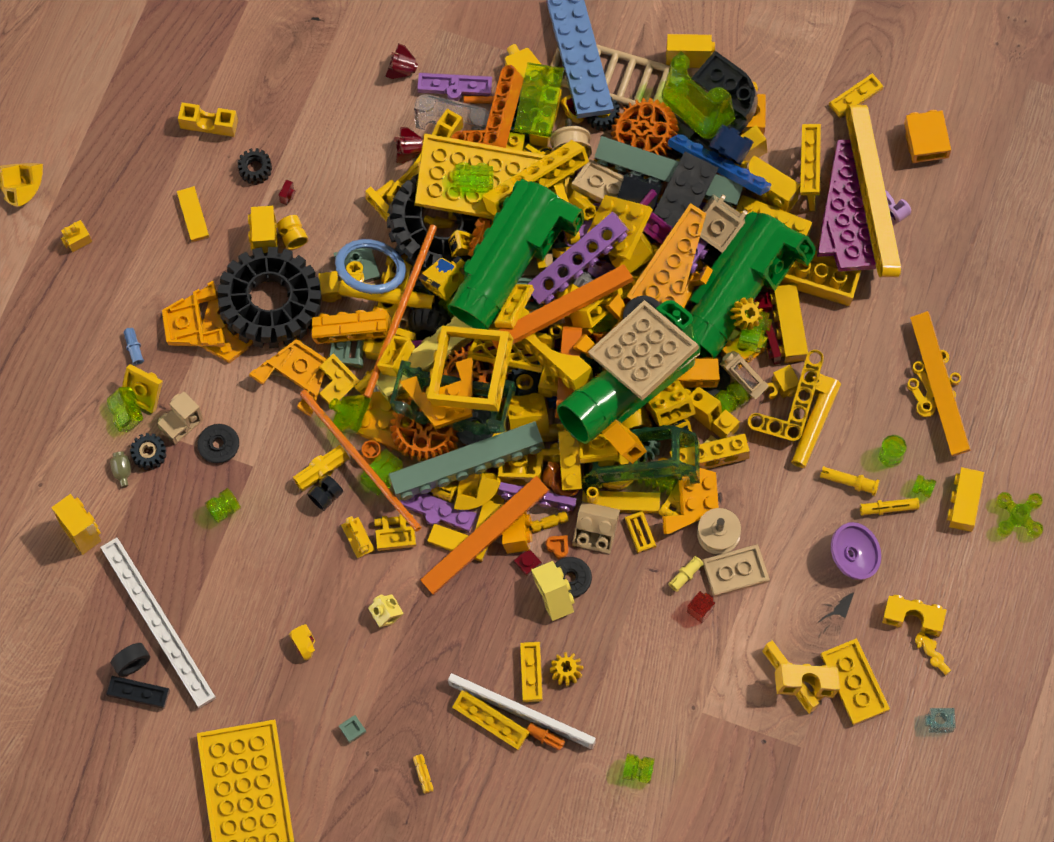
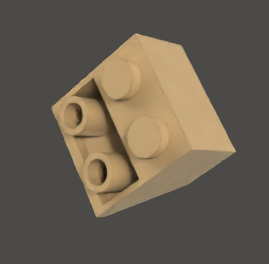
(595, 527)

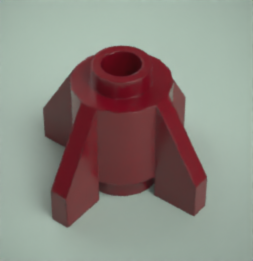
(402, 63)
(408, 144)

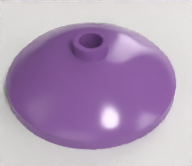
(856, 551)

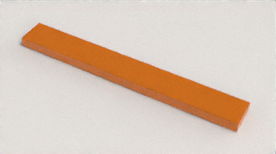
(568, 304)
(484, 535)

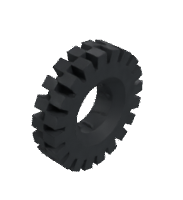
(410, 232)
(269, 325)

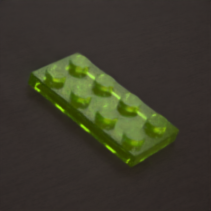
(539, 99)

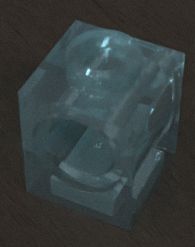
(947, 714)

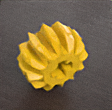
(739, 313)
(567, 676)

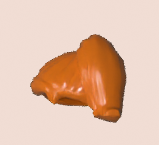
(552, 479)

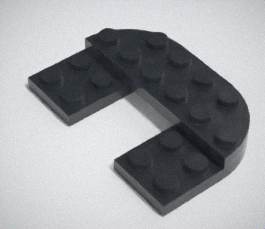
(721, 73)

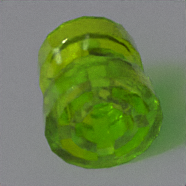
(924, 486)

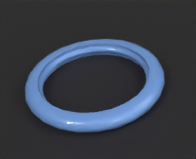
(367, 288)

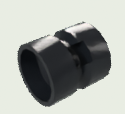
(325, 492)

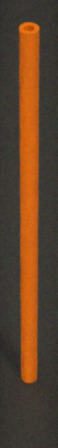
(402, 306)
(360, 460)

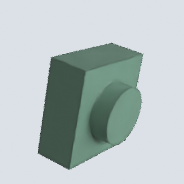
(352, 729)

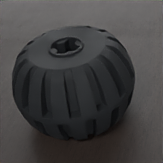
(426, 321)

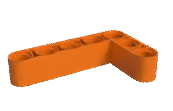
(501, 111)
(570, 336)

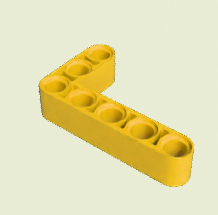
(797, 403)

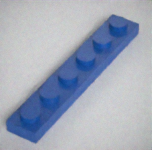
(726, 167)

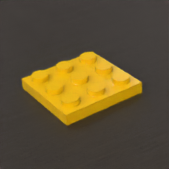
(631, 214)

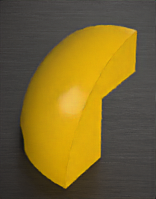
(20, 182)
(476, 490)

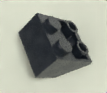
(635, 188)

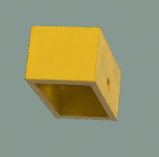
(397, 348)

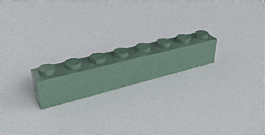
(652, 165)
(467, 461)

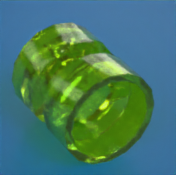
(732, 397)
(892, 451)
(222, 505)
(645, 769)

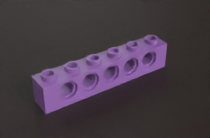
(581, 247)

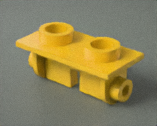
(357, 536)

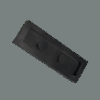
(138, 692)

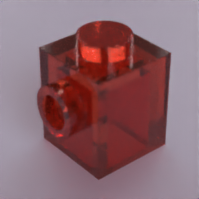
(701, 606)

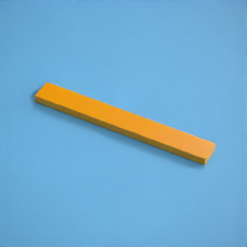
(940, 384)

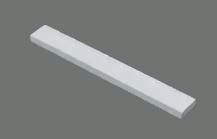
(522, 711)

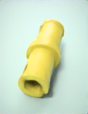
(686, 573)

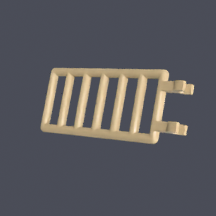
(615, 54)

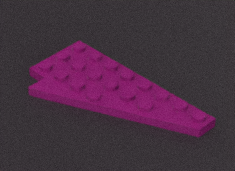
(844, 219)

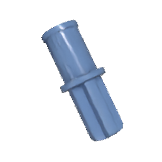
(133, 346)

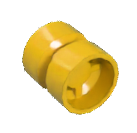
(292, 232)

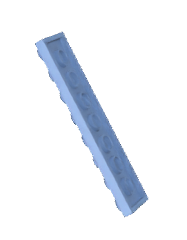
(580, 58)

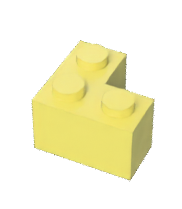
(554, 590)

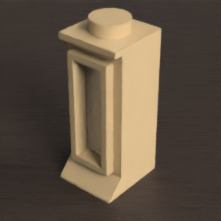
(743, 374)

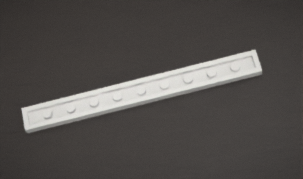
(158, 623)

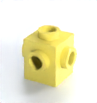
(385, 610)

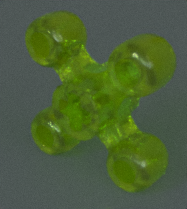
(1024, 510)

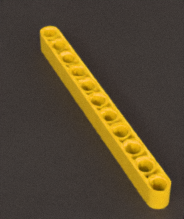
(873, 191)

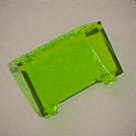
(696, 107)

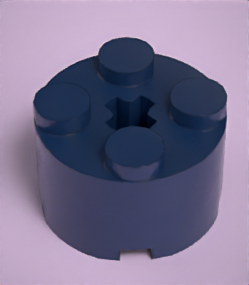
(730, 144)

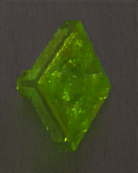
(349, 412)

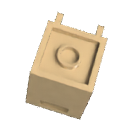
(721, 222)

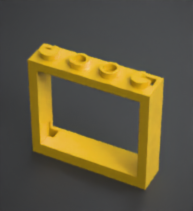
(498, 376)

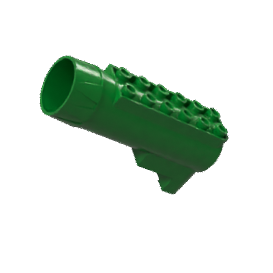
(521, 231)
(753, 259)
(607, 399)

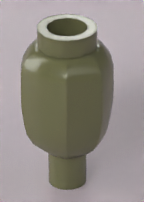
(121, 467)

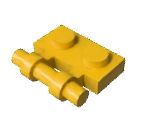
(394, 537)

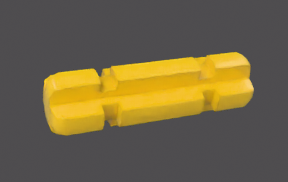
(549, 521)
(423, 773)

